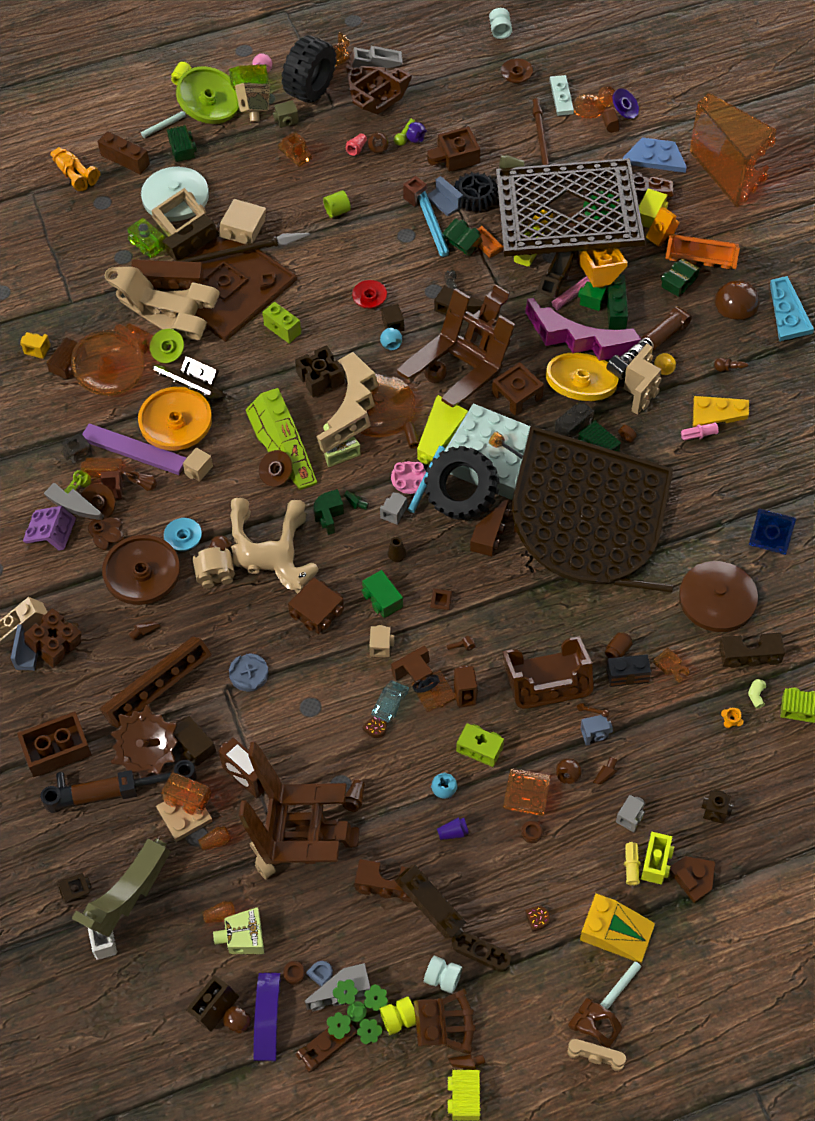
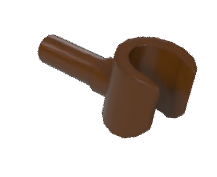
(467, 641)

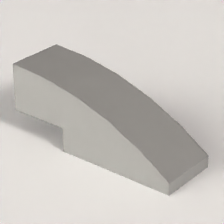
(376, 57)
(72, 502)

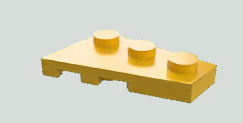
(712, 409)

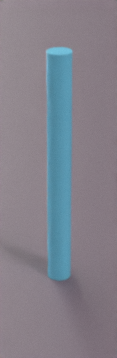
(421, 489)

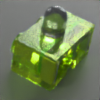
(146, 238)

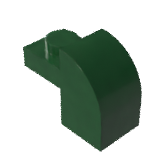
(326, 507)

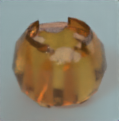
(605, 96)

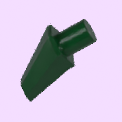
(355, 500)

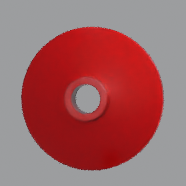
(372, 289)

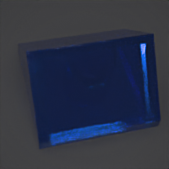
(772, 531)

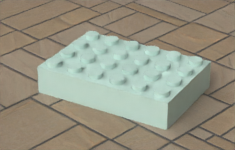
(476, 432)

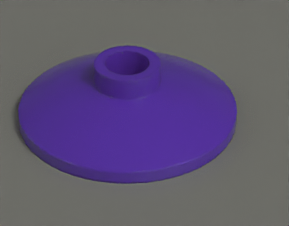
(625, 103)

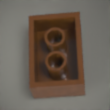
(54, 744)

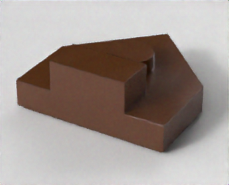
(694, 876)

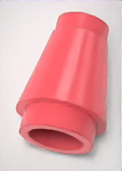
(356, 144)

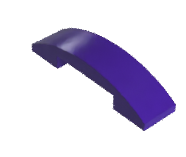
(266, 1016)

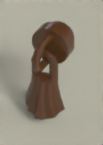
(148, 482)

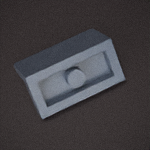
(445, 197)
(22, 656)

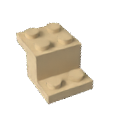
(642, 379)

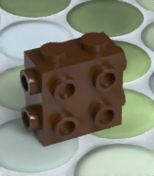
(316, 606)

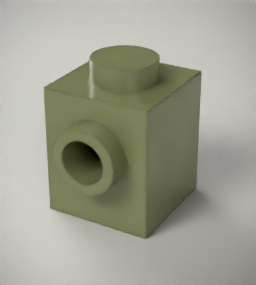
(286, 114)

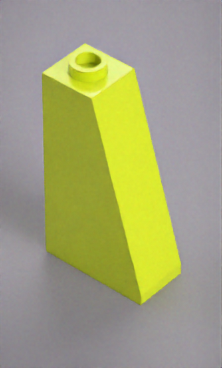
(439, 429)

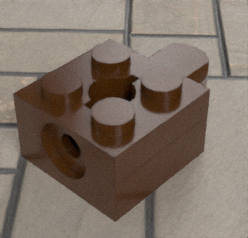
(455, 149)

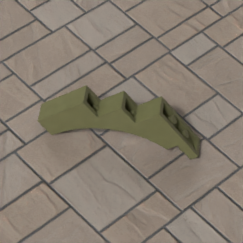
(120, 899)

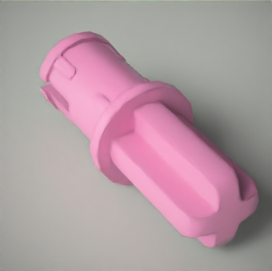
(699, 431)

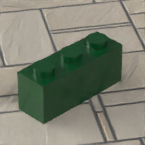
(617, 304)

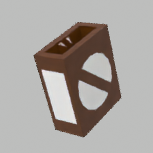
(237, 763)

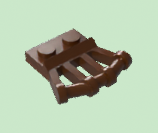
(432, 1023)

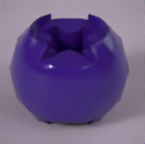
(416, 132)

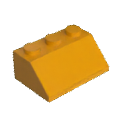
(602, 265)

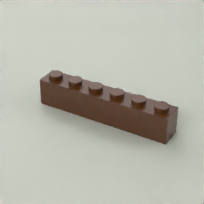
(156, 680)

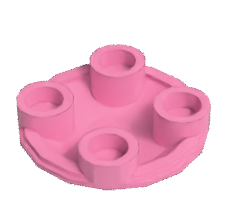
(407, 476)

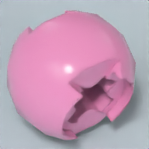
(262, 59)

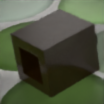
(393, 317)

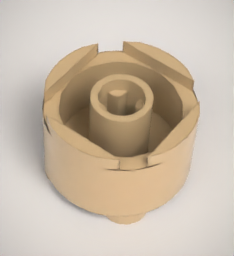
(213, 567)

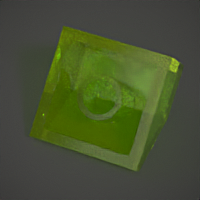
(248, 74)

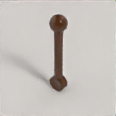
(605, 713)

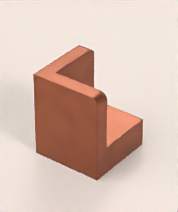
(412, 189)
(114, 481)

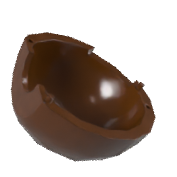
(737, 300)

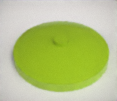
(207, 95)

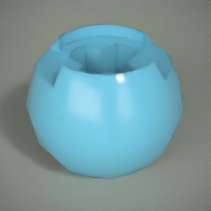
(391, 339)
(441, 791)

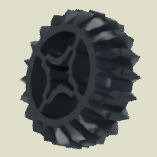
(477, 190)

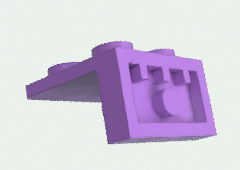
(51, 525)

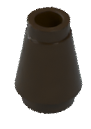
(396, 550)

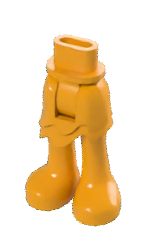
(69, 163)

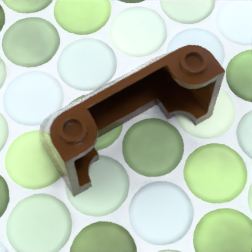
(550, 677)

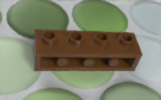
(170, 273)

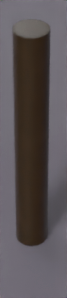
(644, 585)

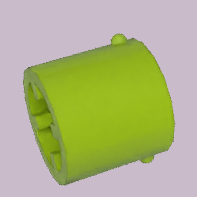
(336, 204)

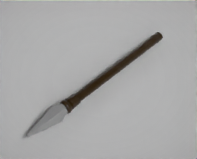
(283, 239)

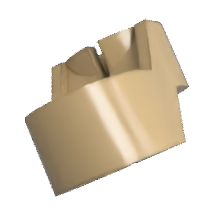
(265, 870)

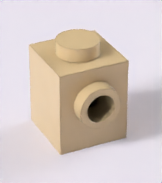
(197, 464)
(380, 641)

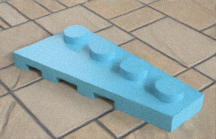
(789, 312)

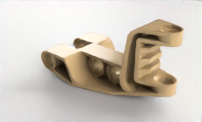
(164, 308)

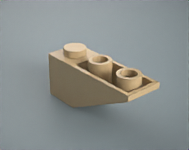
(25, 614)

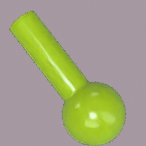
(401, 138)

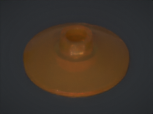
(587, 106)

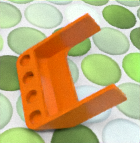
(702, 250)

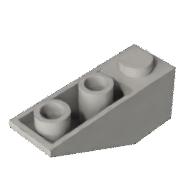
(324, 994)

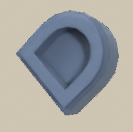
(320, 972)

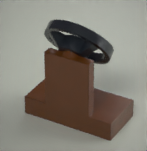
(416, 666)

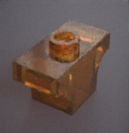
(295, 149)

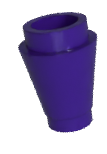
(454, 829)

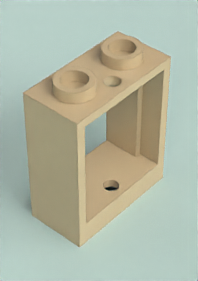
(159, 211)

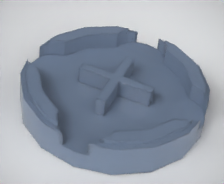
(248, 672)

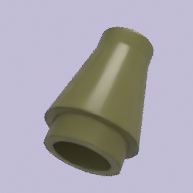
(510, 162)

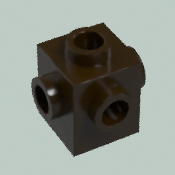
(717, 806)

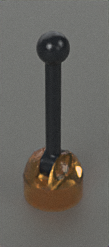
(497, 440)

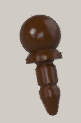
(722, 364)

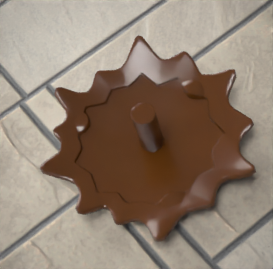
(144, 742)

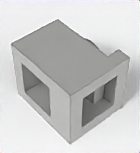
(393, 508)
(631, 813)

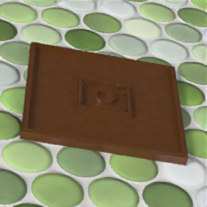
(238, 285)

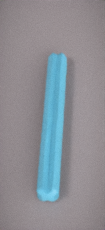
(433, 224)

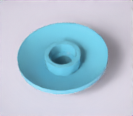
(183, 528)

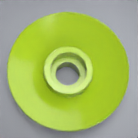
(161, 341)

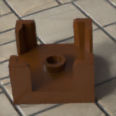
(517, 387)

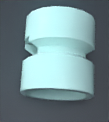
(500, 23)
(443, 974)

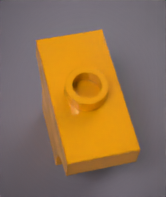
(662, 226)

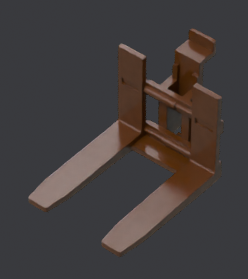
(485, 359)
(314, 835)

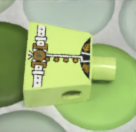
(342, 452)
(242, 933)

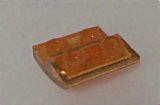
(527, 792)

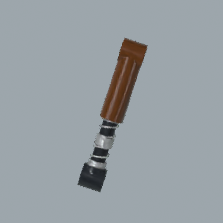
(676, 320)

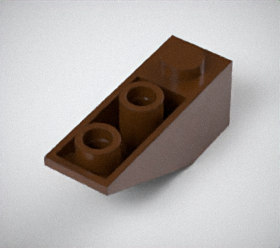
(487, 531)

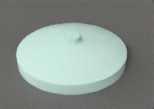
(167, 183)

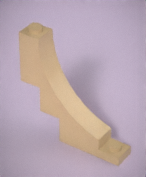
(352, 414)

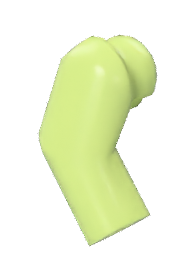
(755, 691)

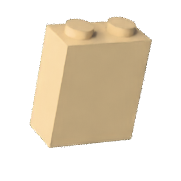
(242, 222)

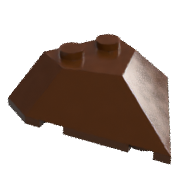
(376, 87)

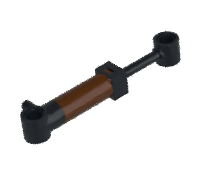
(103, 789)

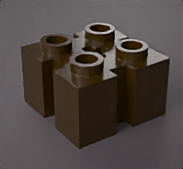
(319, 371)

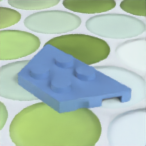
(656, 155)

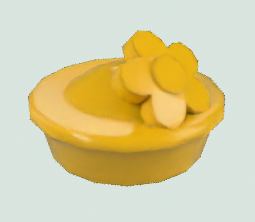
(665, 363)

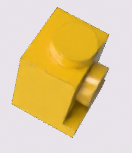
(35, 345)

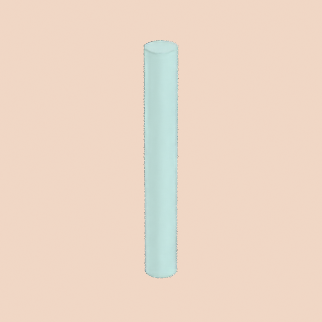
(163, 124)
(622, 983)

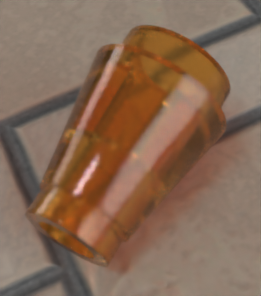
(215, 838)
(219, 912)

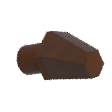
(142, 629)
(606, 771)
(467, 1061)

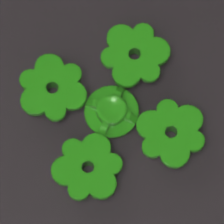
(356, 1011)

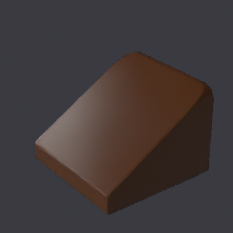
(441, 599)

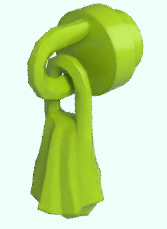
(81, 480)

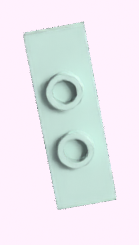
(561, 95)

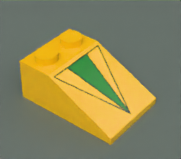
(617, 929)

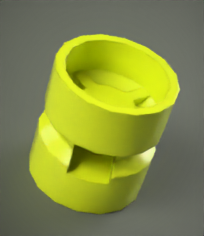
(398, 1016)

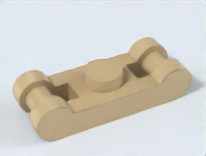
(596, 1054)

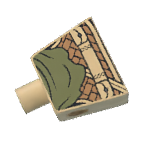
(253, 99)

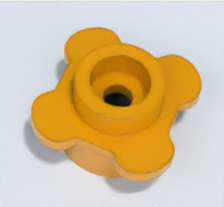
(732, 712)

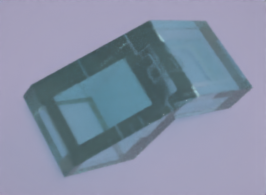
(389, 701)

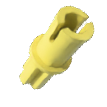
(632, 864)

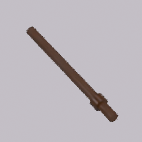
(537, 114)

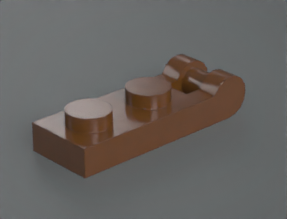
(324, 1046)

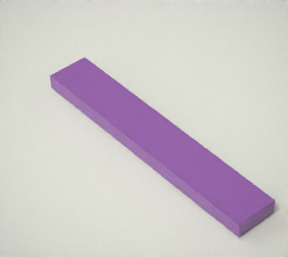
(134, 449)

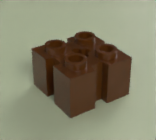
(52, 637)

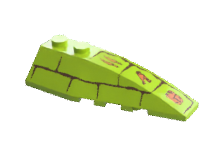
(278, 432)

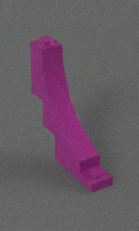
(558, 329)

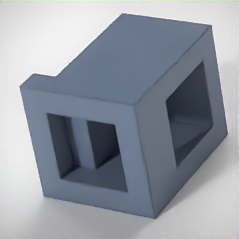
(595, 728)

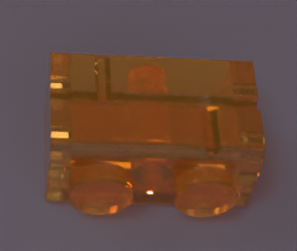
(186, 794)

